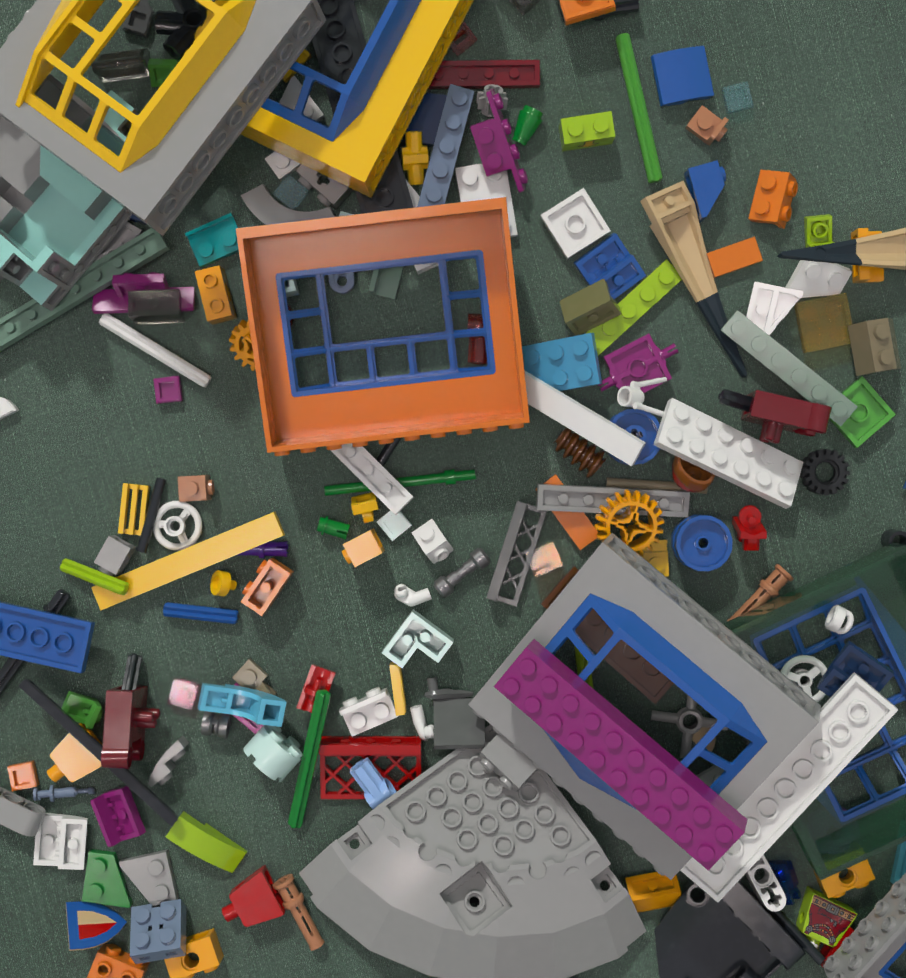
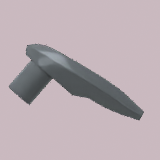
(447, 693)

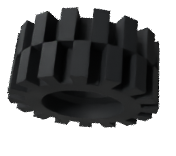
(839, 476)

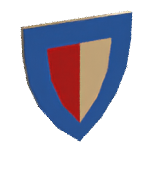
(91, 925)

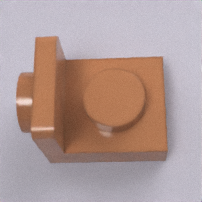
(707, 126)
(195, 488)

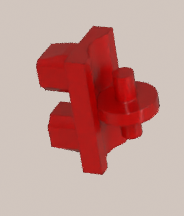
(749, 528)
(317, 679)

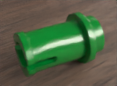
(333, 527)

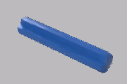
(200, 613)

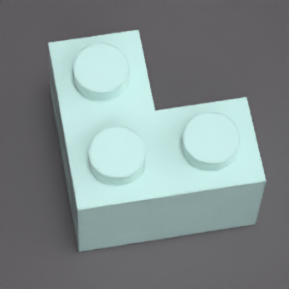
(414, 634)

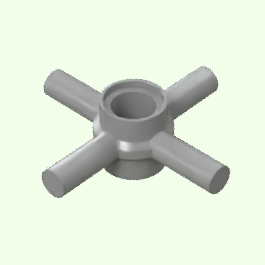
(688, 731)

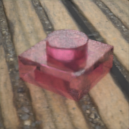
(183, 693)

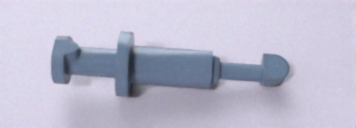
(62, 792)

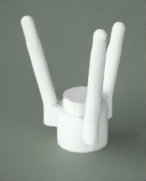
(633, 397)

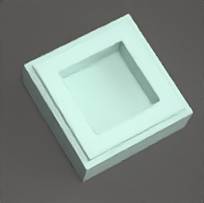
(394, 524)

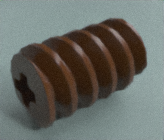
(580, 451)

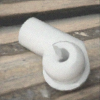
(411, 597)
(419, 721)

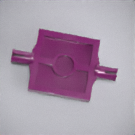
(637, 362)

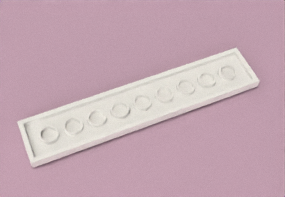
(844, 728)

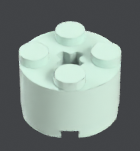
(274, 752)

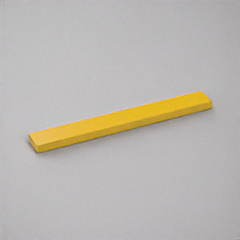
(193, 559)

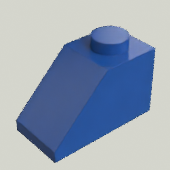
(705, 186)

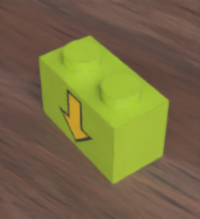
(586, 131)

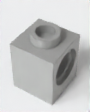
(114, 555)

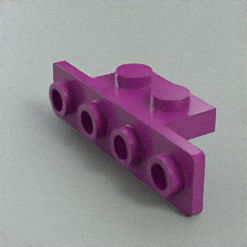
(495, 143)
(116, 299)

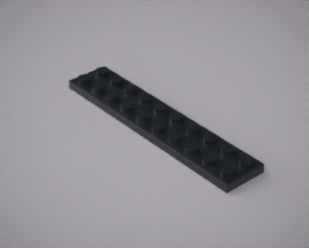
(338, 50)

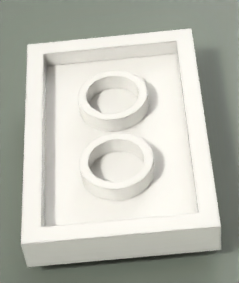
(475, 185)

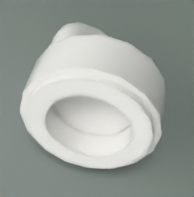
(836, 618)

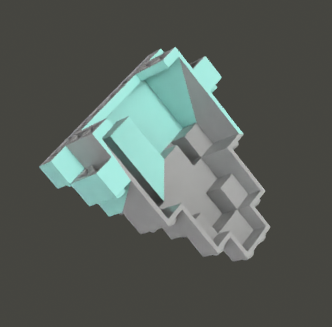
(50, 213)

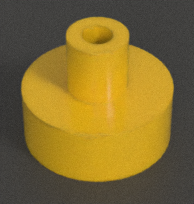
(222, 583)

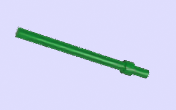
(448, 477)

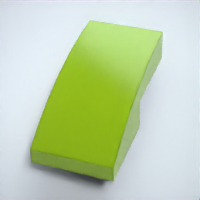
(818, 230)

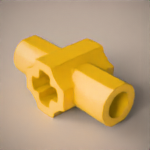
(414, 157)

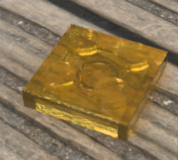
(823, 322)

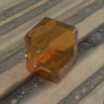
(545, 559)

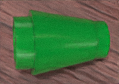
(527, 124)

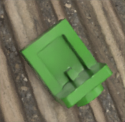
(160, 69)
(83, 709)

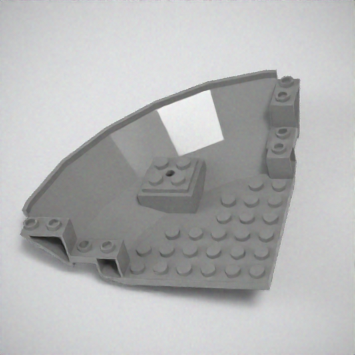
(469, 837)

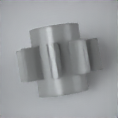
(483, 102)

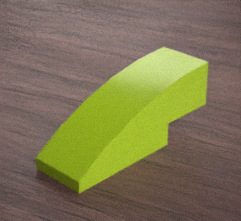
(206, 843)

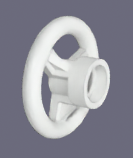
(168, 525)
(812, 673)

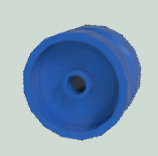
(643, 426)
(715, 536)

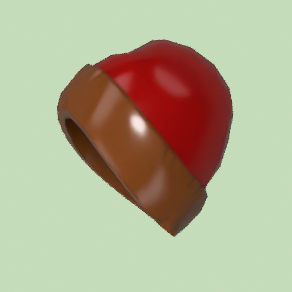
(690, 477)

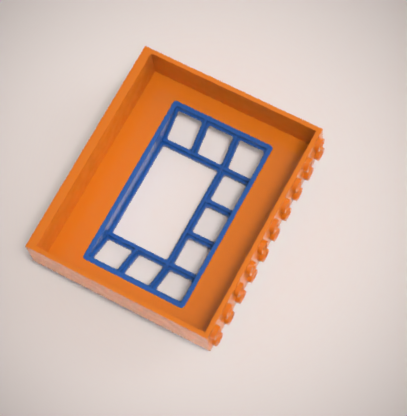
(392, 404)

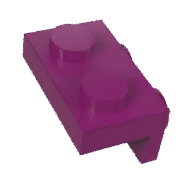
(117, 815)

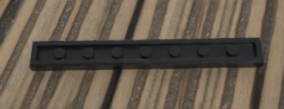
(95, 748)

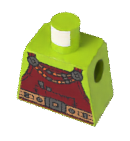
(823, 918)

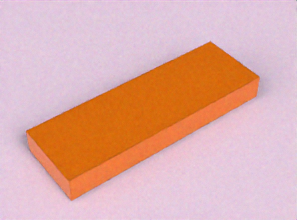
(575, 523)

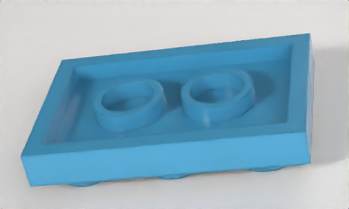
(564, 362)

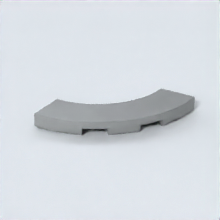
(272, 212)

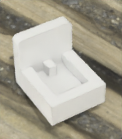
(432, 541)

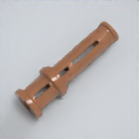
(767, 589)
(291, 902)

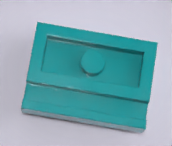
(214, 240)

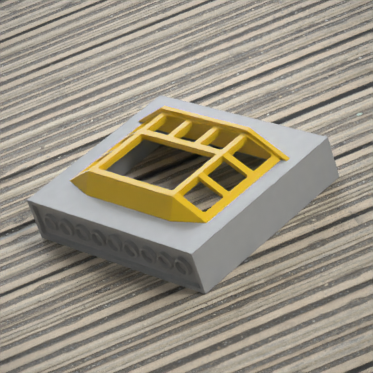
(187, 119)

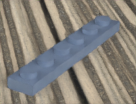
(446, 146)

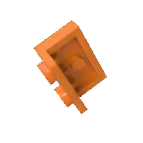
(773, 198)

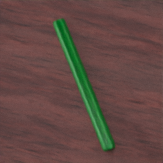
(309, 758)

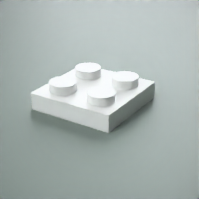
(575, 223)

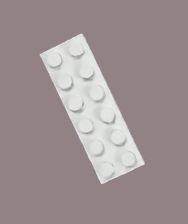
(728, 453)

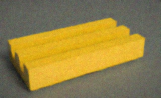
(124, 508)
(398, 689)

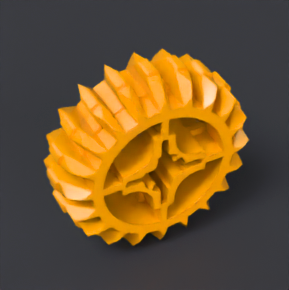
(649, 530)

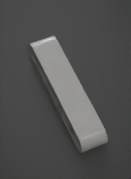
(19, 813)

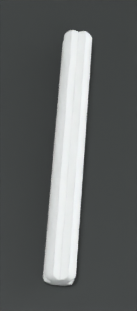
(155, 350)

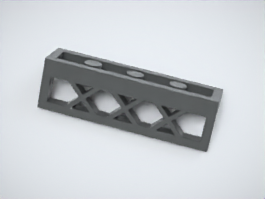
(507, 551)

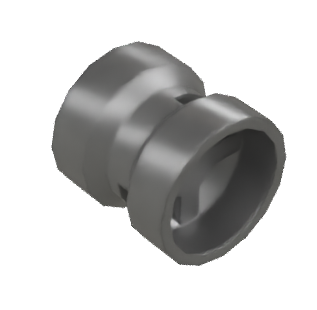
(216, 724)

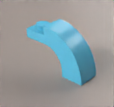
(243, 702)

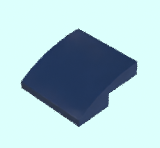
(856, 660)

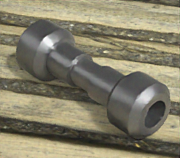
(445, 585)

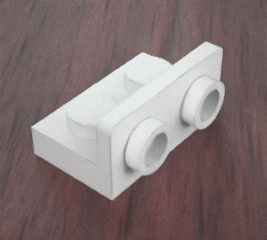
(368, 711)

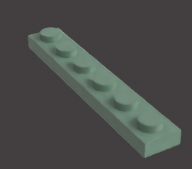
(788, 366)

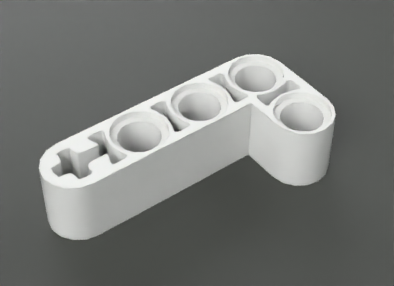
(770, 881)

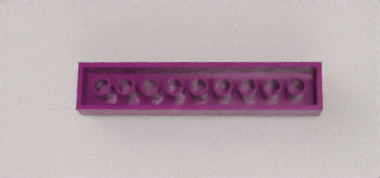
(622, 755)

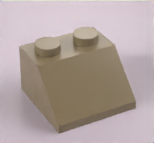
(874, 346)

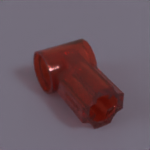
(477, 346)

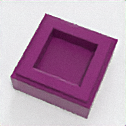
(168, 389)

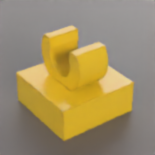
(365, 505)

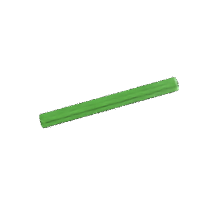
(638, 108)

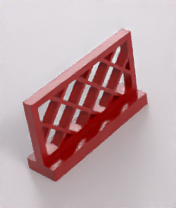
(365, 747)

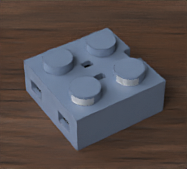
(158, 931)

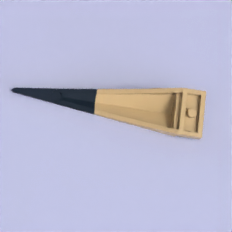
(680, 235)
(877, 250)

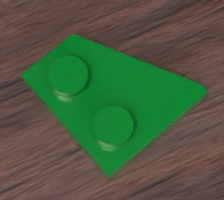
(104, 880)

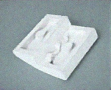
(61, 841)

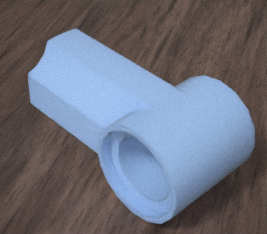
(372, 783)

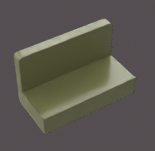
(589, 308)

